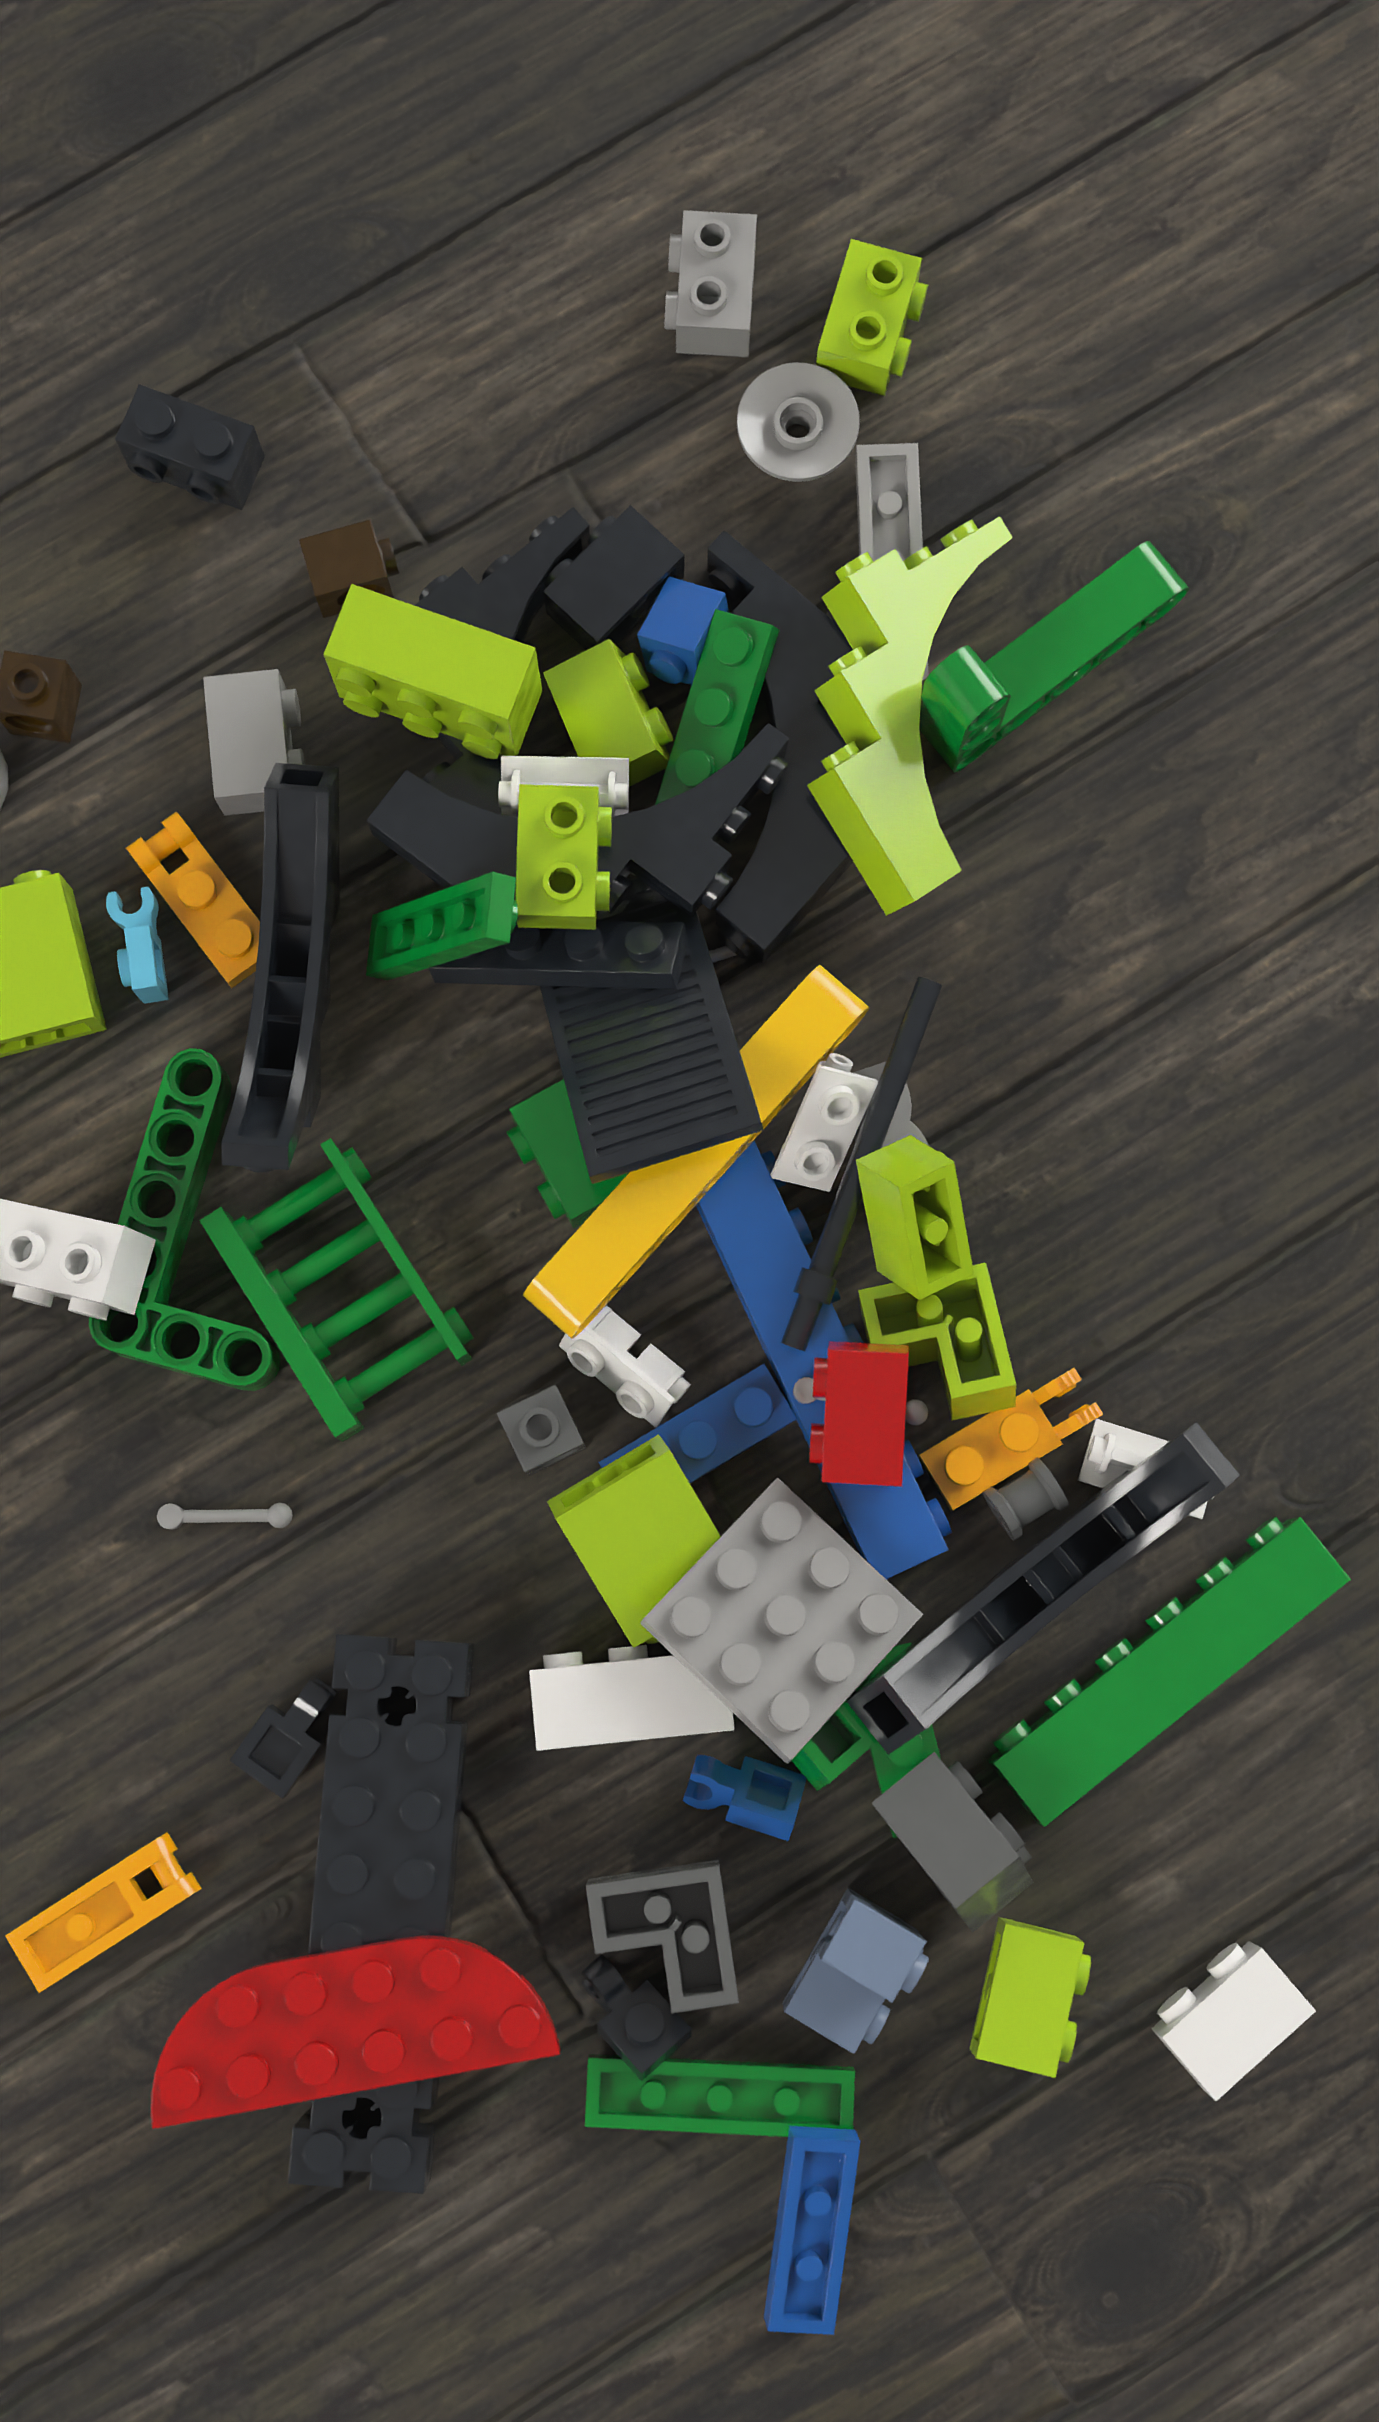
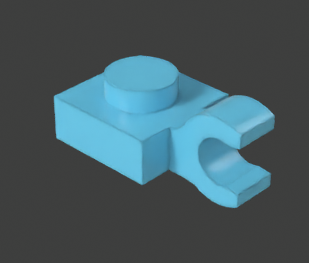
(142, 959)

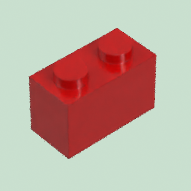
(862, 1413)

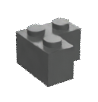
(962, 1851)
(683, 1913)

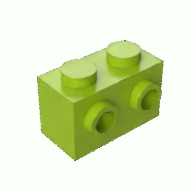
(869, 316)
(607, 711)
(559, 856)
(915, 1216)
(1029, 1998)

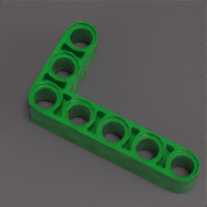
(978, 704)
(186, 1177)

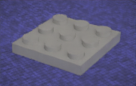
(781, 1620)

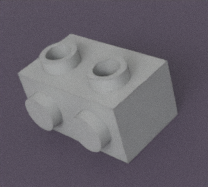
(714, 283)

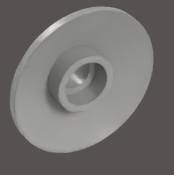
(805, 397)

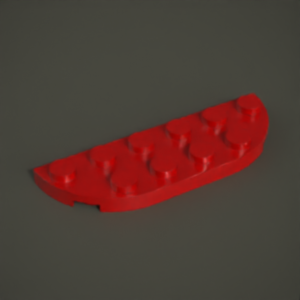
(347, 2027)

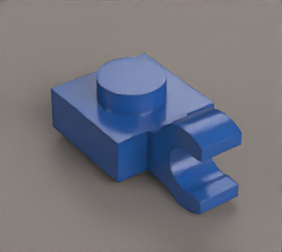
(757, 1794)

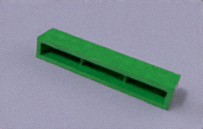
(1167, 1669)

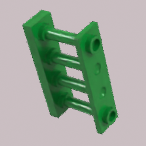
(309, 1345)

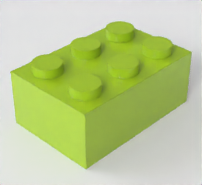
(433, 673)

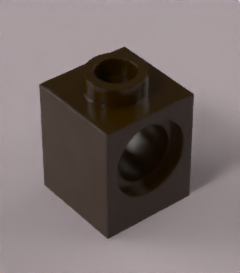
(347, 558)
(38, 696)

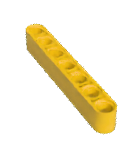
(658, 1197)

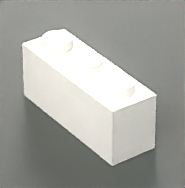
(620, 1700)

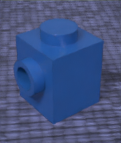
(678, 629)

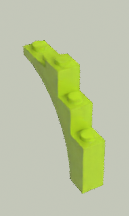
(877, 781)

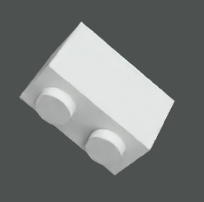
(1231, 2017)

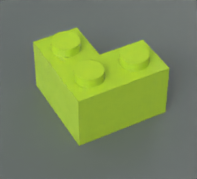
(950, 1326)

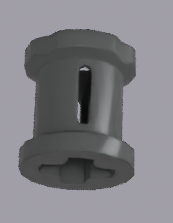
(1025, 1499)

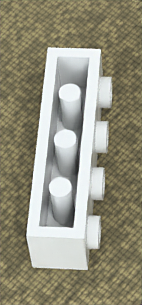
(72, 1259)

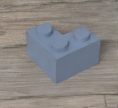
(853, 1969)

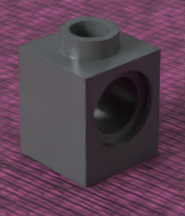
(541, 1430)

